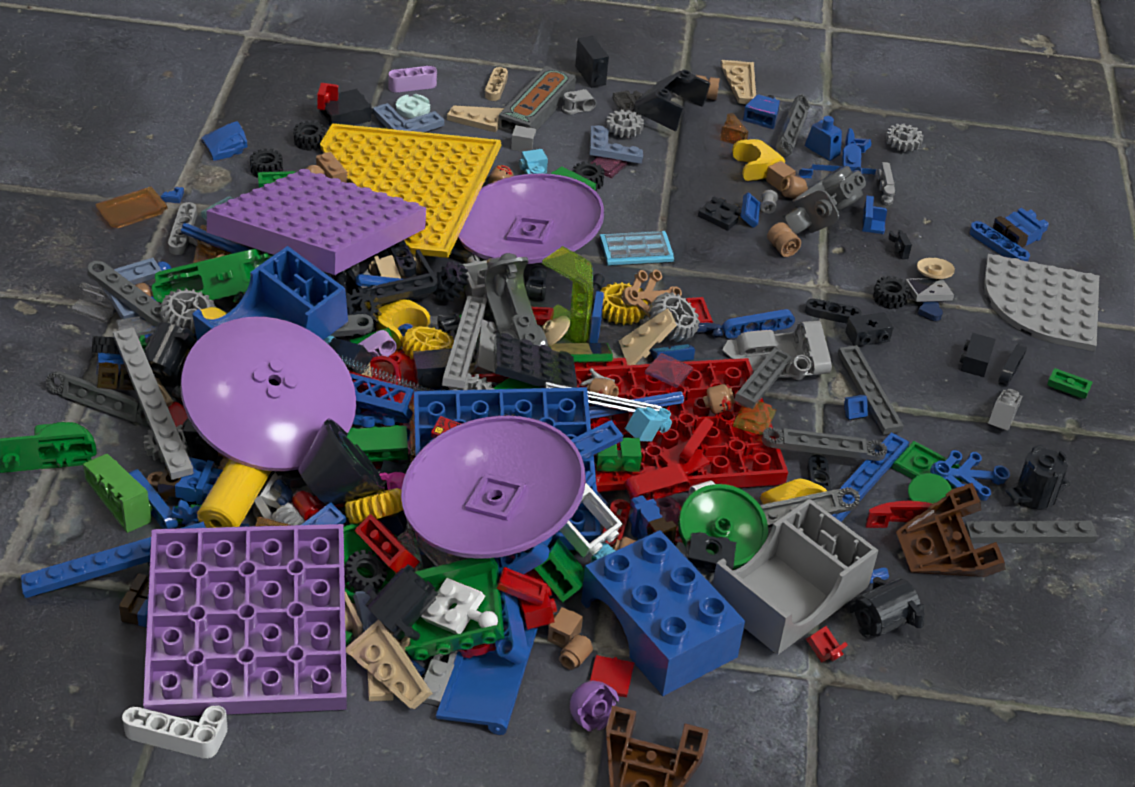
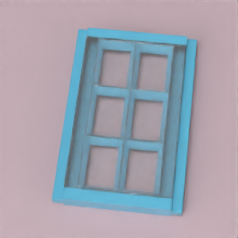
(636, 248)

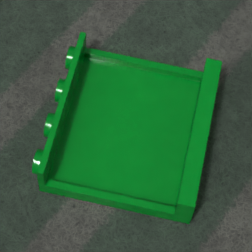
(473, 572)

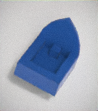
(850, 138)
(851, 156)

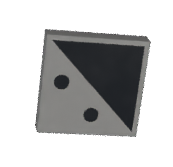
(929, 289)

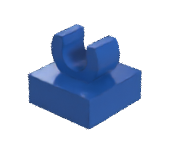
(856, 406)

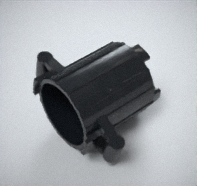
(168, 350)
(1040, 479)
(401, 602)
(887, 607)

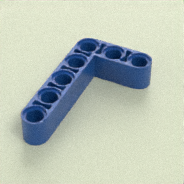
(514, 644)

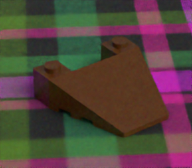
(940, 542)
(649, 764)

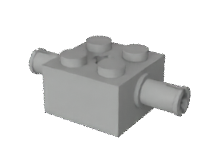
(476, 274)

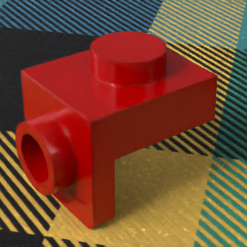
(825, 645)

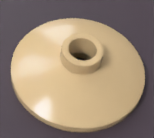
(935, 268)
(556, 328)

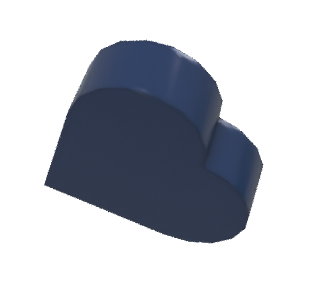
(931, 311)

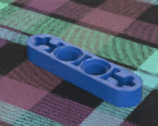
(984, 232)
(779, 320)
(160, 510)

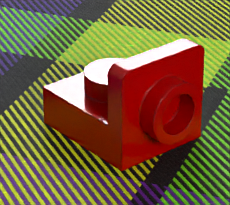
(325, 94)

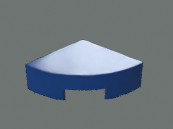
(173, 196)

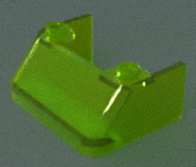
(581, 273)

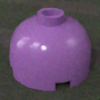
(592, 704)

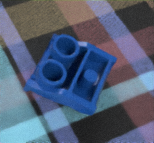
(225, 141)

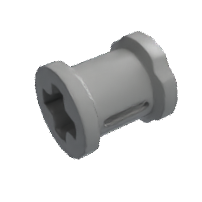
(769, 201)

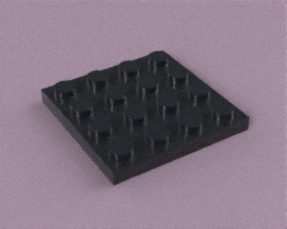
(532, 363)

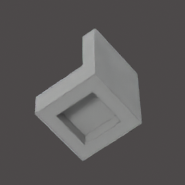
(523, 138)

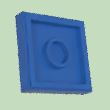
(596, 317)

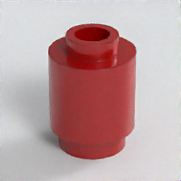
(306, 504)

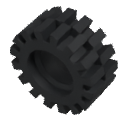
(308, 135)
(266, 161)
(590, 172)
(891, 292)
(104, 344)
(365, 561)

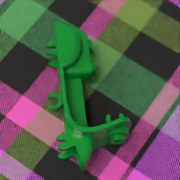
(214, 277)
(50, 447)

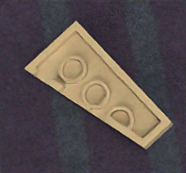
(741, 79)
(387, 661)

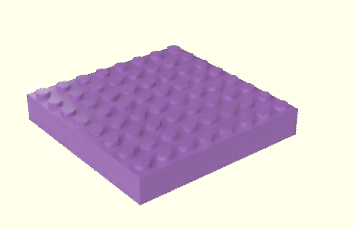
(318, 218)
(246, 620)

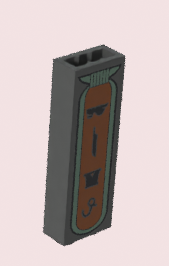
(537, 100)

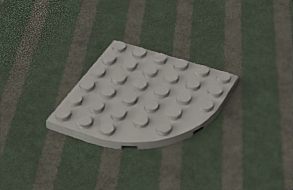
(1044, 300)

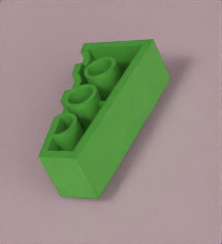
(119, 492)

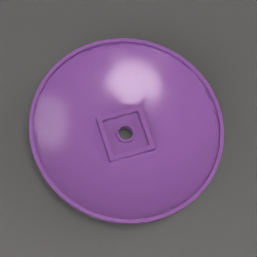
(532, 217)
(245, 415)
(512, 457)

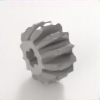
(288, 515)

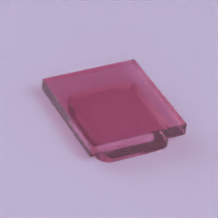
(610, 166)
(669, 370)

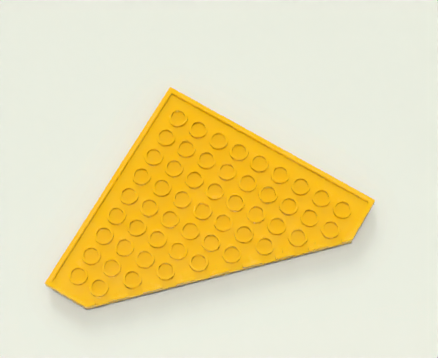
(420, 168)

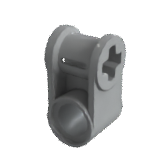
(578, 102)

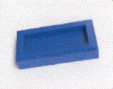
(750, 210)

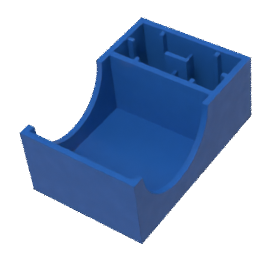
(290, 291)
(668, 611)

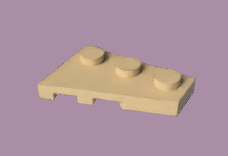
(477, 117)
(643, 338)

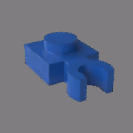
(184, 511)

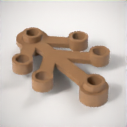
(632, 297)

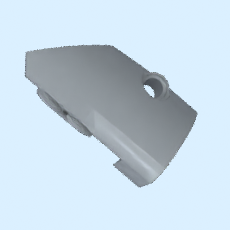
(805, 344)

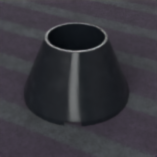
(338, 468)

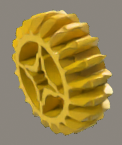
(615, 309)
(425, 338)
(377, 504)

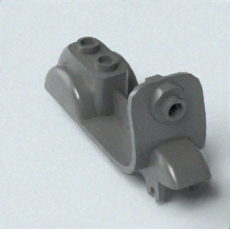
(822, 202)
(509, 299)

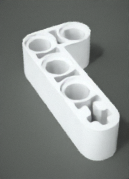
(175, 733)

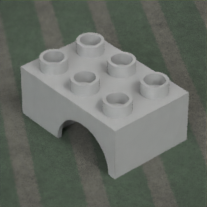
(797, 576)

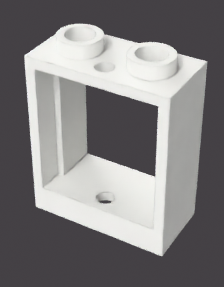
(603, 515)

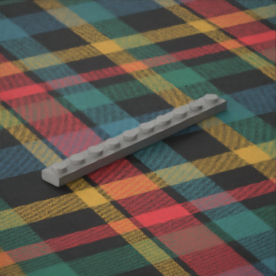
(464, 343)
(153, 404)

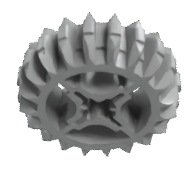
(180, 305)
(682, 313)

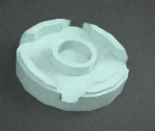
(412, 106)

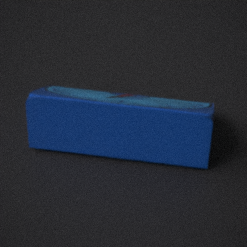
(678, 352)

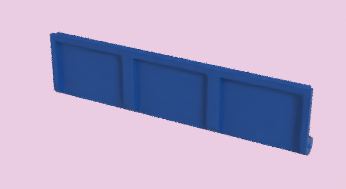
(484, 688)

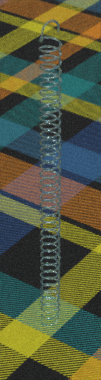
(383, 372)

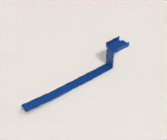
(807, 173)

